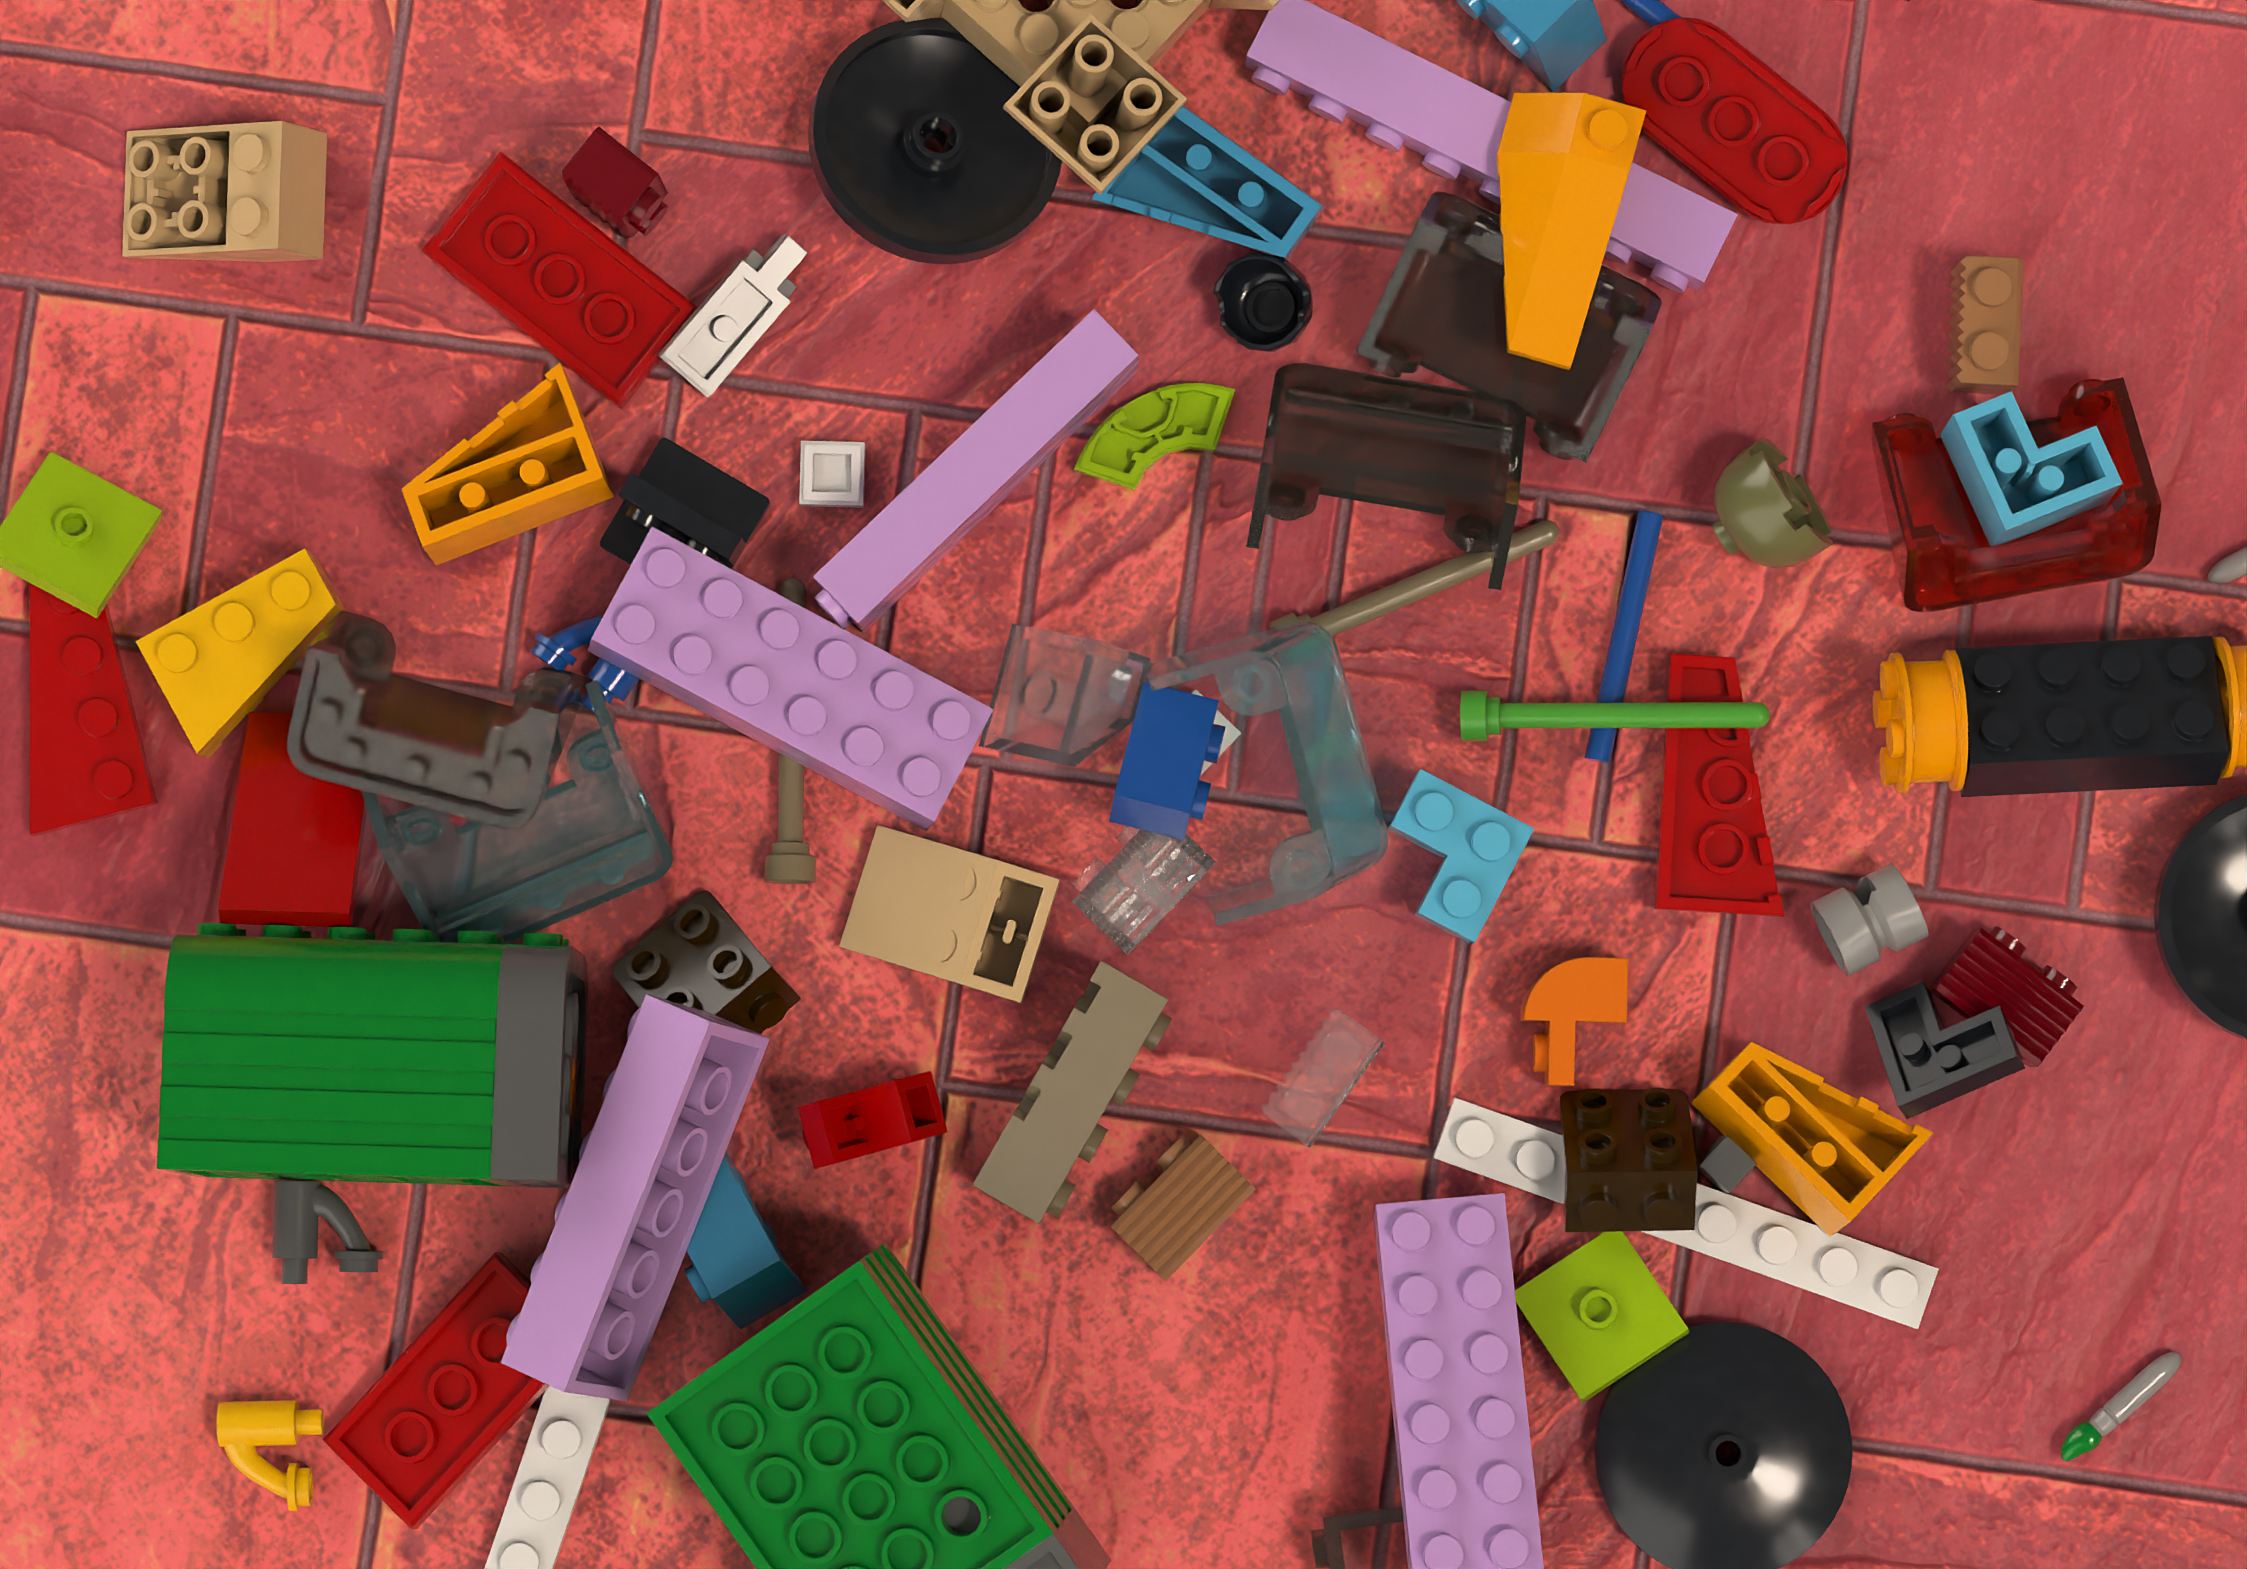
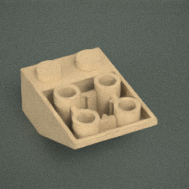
(225, 193)
(950, 913)

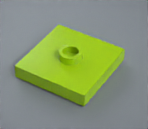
(75, 534)
(1600, 1313)

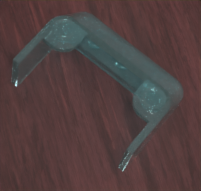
(1303, 678)
(577, 852)

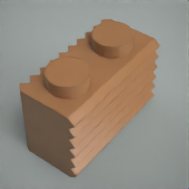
(1985, 325)
(1181, 1205)

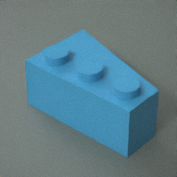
(1544, 34)
(1213, 187)
(738, 1254)

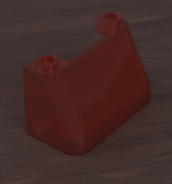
(1941, 545)

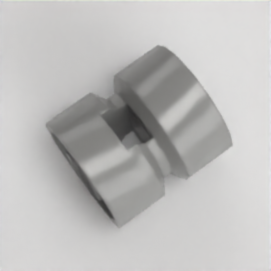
(1869, 919)

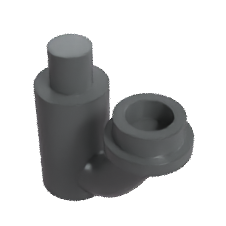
(296, 1230)

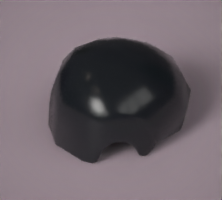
(1263, 301)

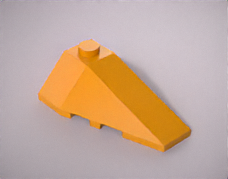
(1559, 197)

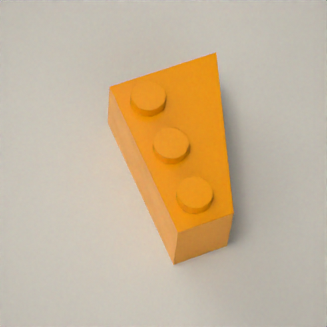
(511, 475)
(1807, 1135)

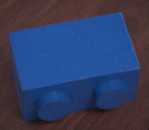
(1164, 762)

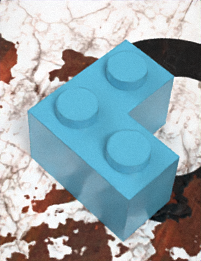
(2017, 484)
(1476, 849)

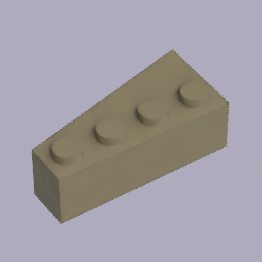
(1071, 1093)

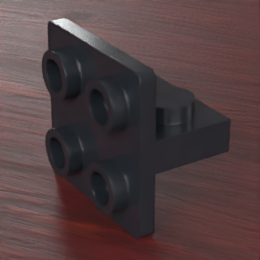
(687, 502)

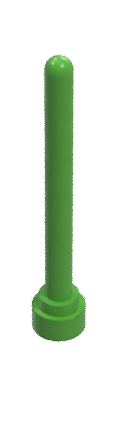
(1487, 715)

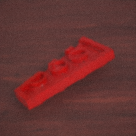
(82, 720)
(1711, 811)

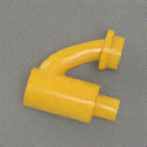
(269, 1423)

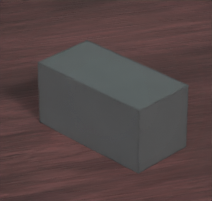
(1724, 1163)

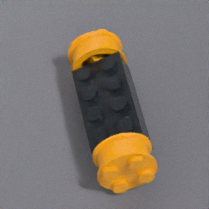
(2065, 716)

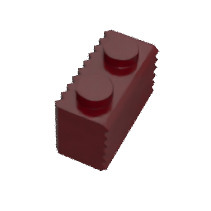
(616, 185)
(1992, 973)

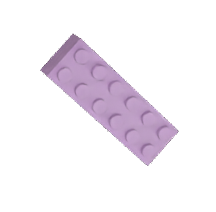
(789, 679)
(634, 1200)
(1457, 1384)

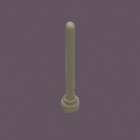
(1424, 583)
(790, 857)

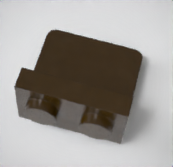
(706, 964)
(1628, 1160)

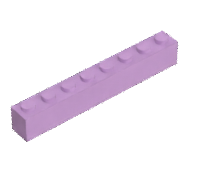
(1460, 131)

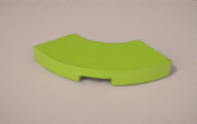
(1153, 427)

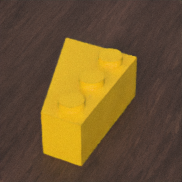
(238, 646)

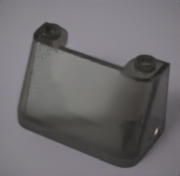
(1450, 317)
(422, 740)

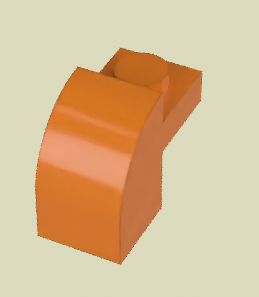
(1567, 994)

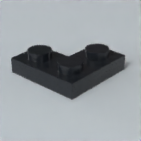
(1937, 1063)

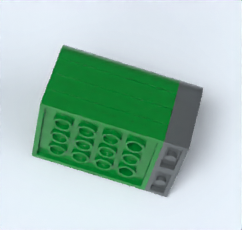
(373, 1057)
(869, 1443)

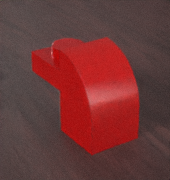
(872, 1119)

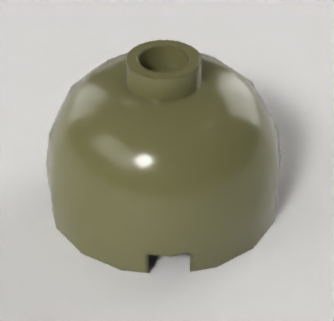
(1768, 510)

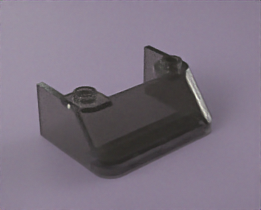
(1393, 448)

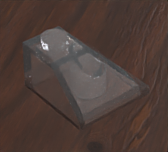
(1061, 695)

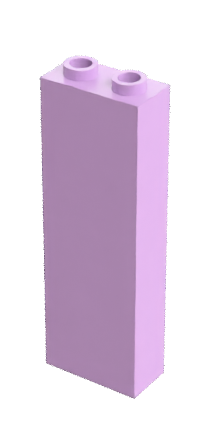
(975, 473)

